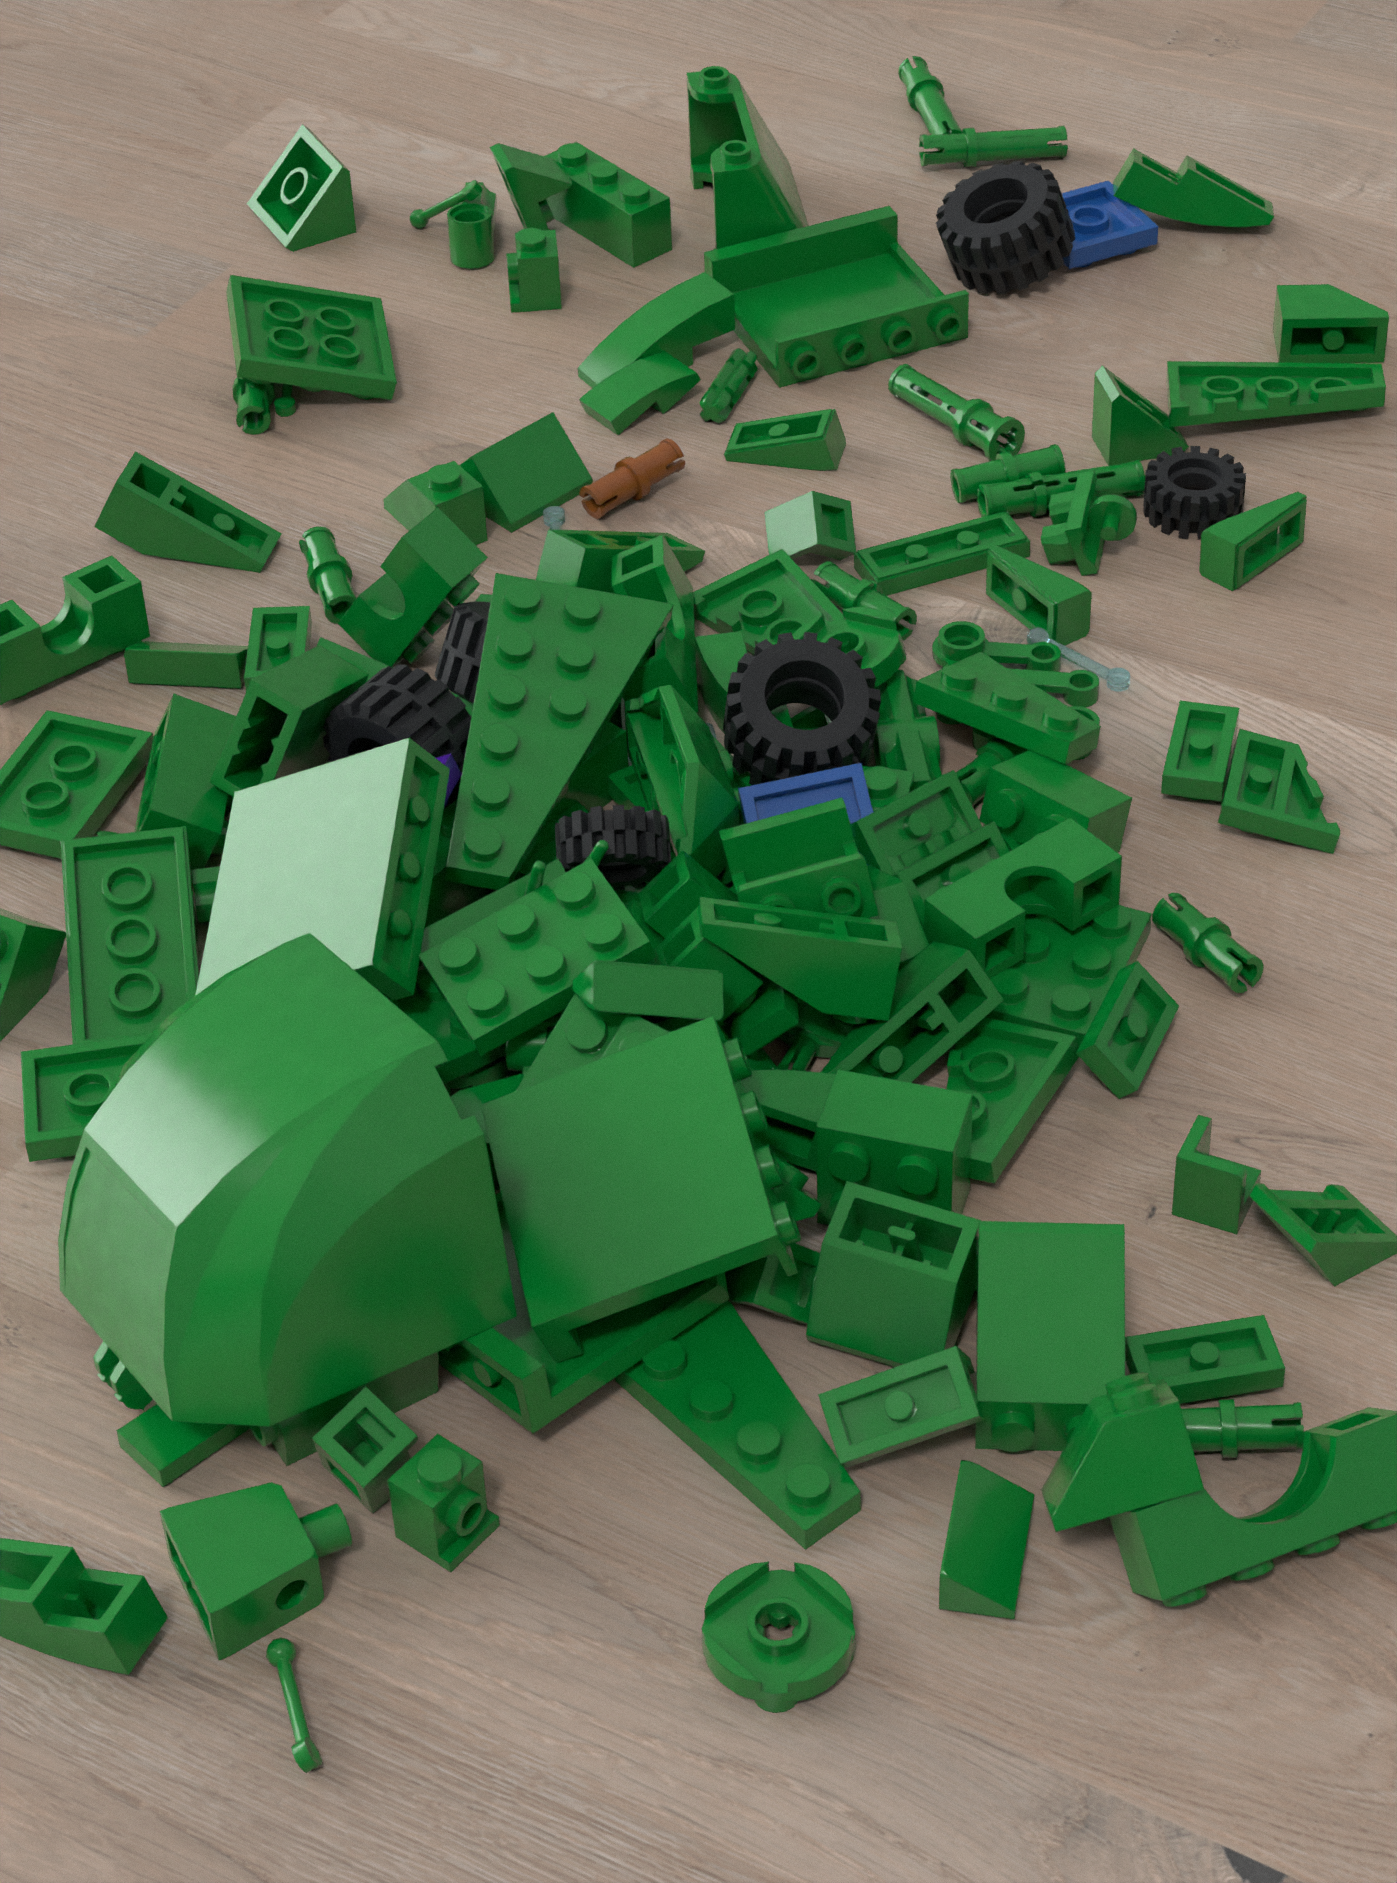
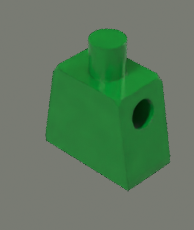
(250, 1561)

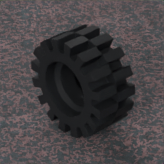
(1192, 490)
(635, 839)

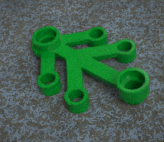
(1042, 661)

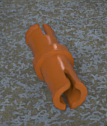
(632, 478)

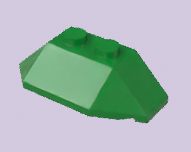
(682, 774)

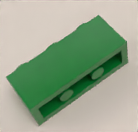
(611, 207)
(179, 777)

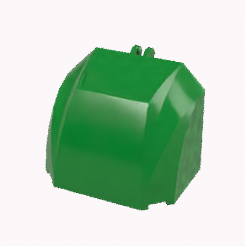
(279, 1200)

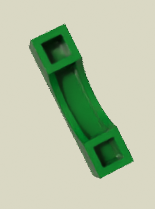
(655, 574)
(1341, 1483)

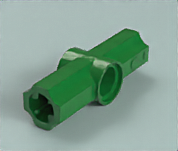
(905, 733)

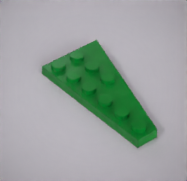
(541, 701)

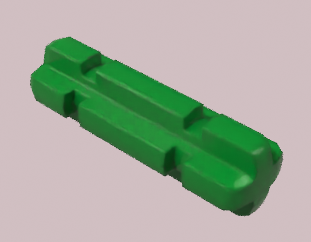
(728, 386)

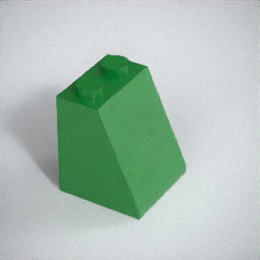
(1046, 1328)

